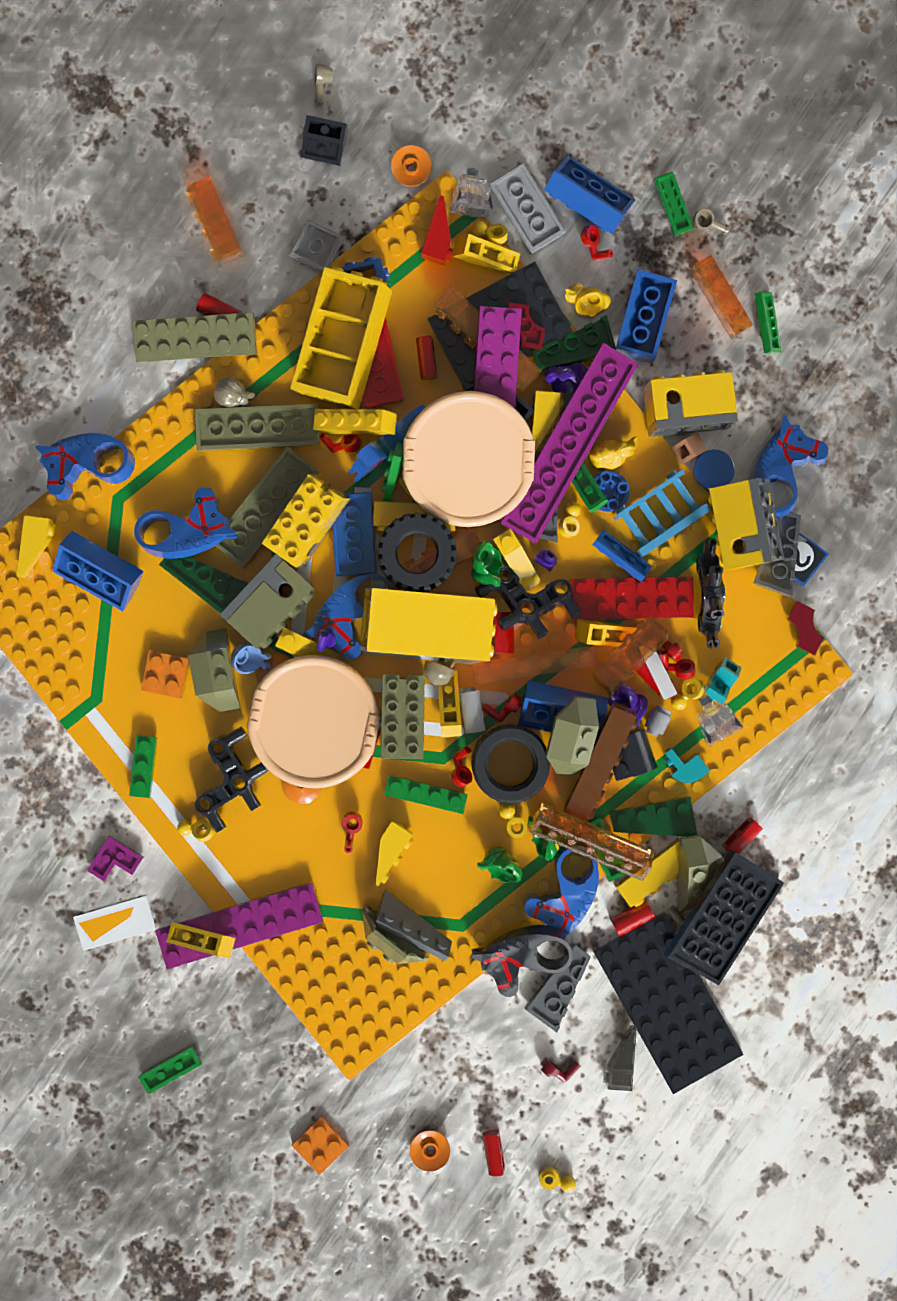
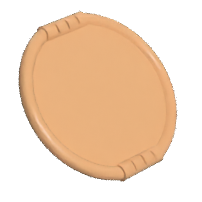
(468, 458)
(313, 721)

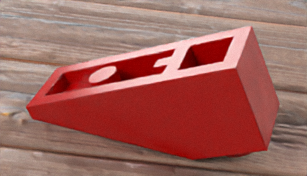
(438, 242)

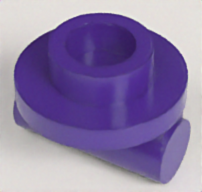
(546, 559)
(326, 639)

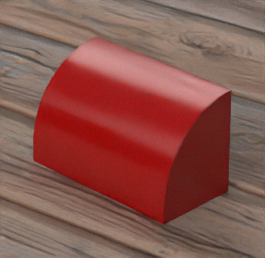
(503, 639)

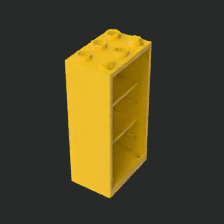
(341, 337)
(428, 624)

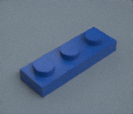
(622, 555)

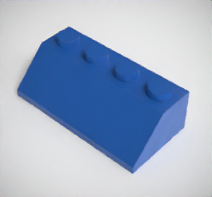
(589, 194)
(646, 316)
(97, 570)
(545, 701)

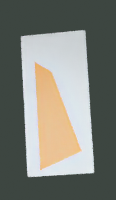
(114, 923)

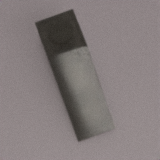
(621, 1064)

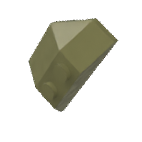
(213, 671)
(573, 736)
(696, 868)
(393, 947)

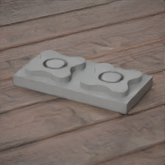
(527, 208)

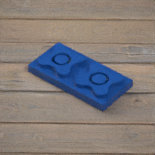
(355, 537)

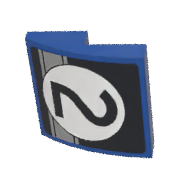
(808, 559)

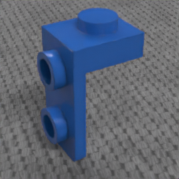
(369, 263)

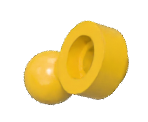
(495, 233)
(572, 510)
(679, 701)
(507, 812)
(186, 827)
(566, 1183)

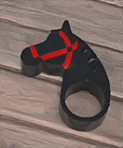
(519, 949)

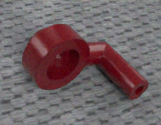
(550, 1068)

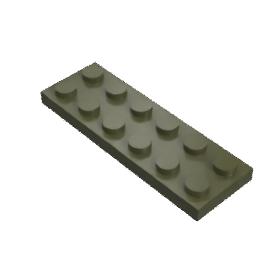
(195, 337)
(256, 427)
(264, 506)

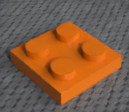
(165, 674)
(320, 1145)

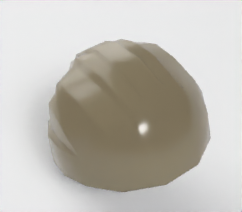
(231, 393)
(440, 672)

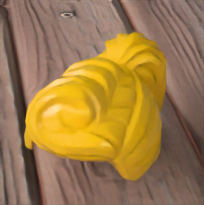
(587, 300)
(612, 453)

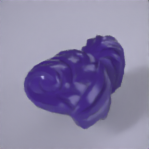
(565, 377)
(628, 697)

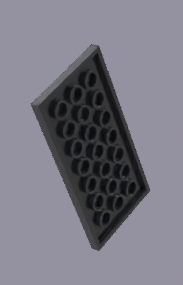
(668, 1005)

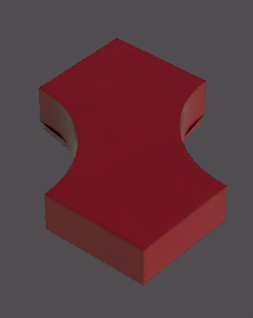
(530, 333)
(807, 636)

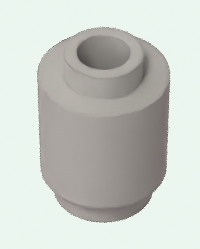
(658, 721)

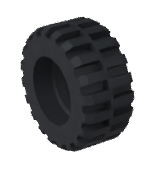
(417, 524)

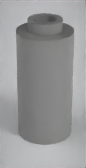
(472, 710)

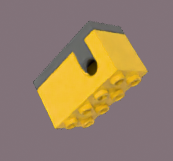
(697, 404)
(746, 515)
(306, 520)

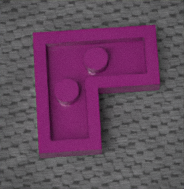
(111, 854)

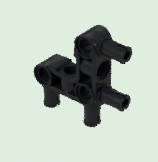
(712, 593)
(538, 603)
(231, 768)

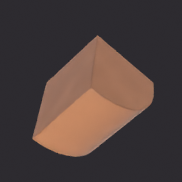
(689, 448)

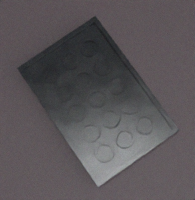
(523, 287)
(724, 917)

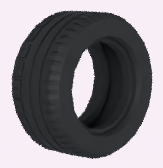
(519, 792)

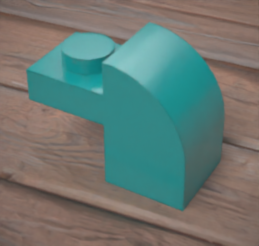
(722, 680)
(686, 771)

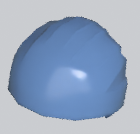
(247, 659)

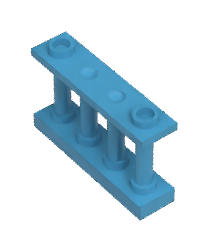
(679, 522)

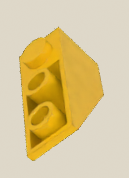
(391, 845)

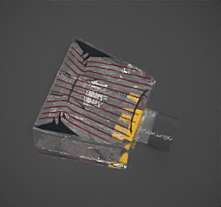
(472, 195)
(716, 721)

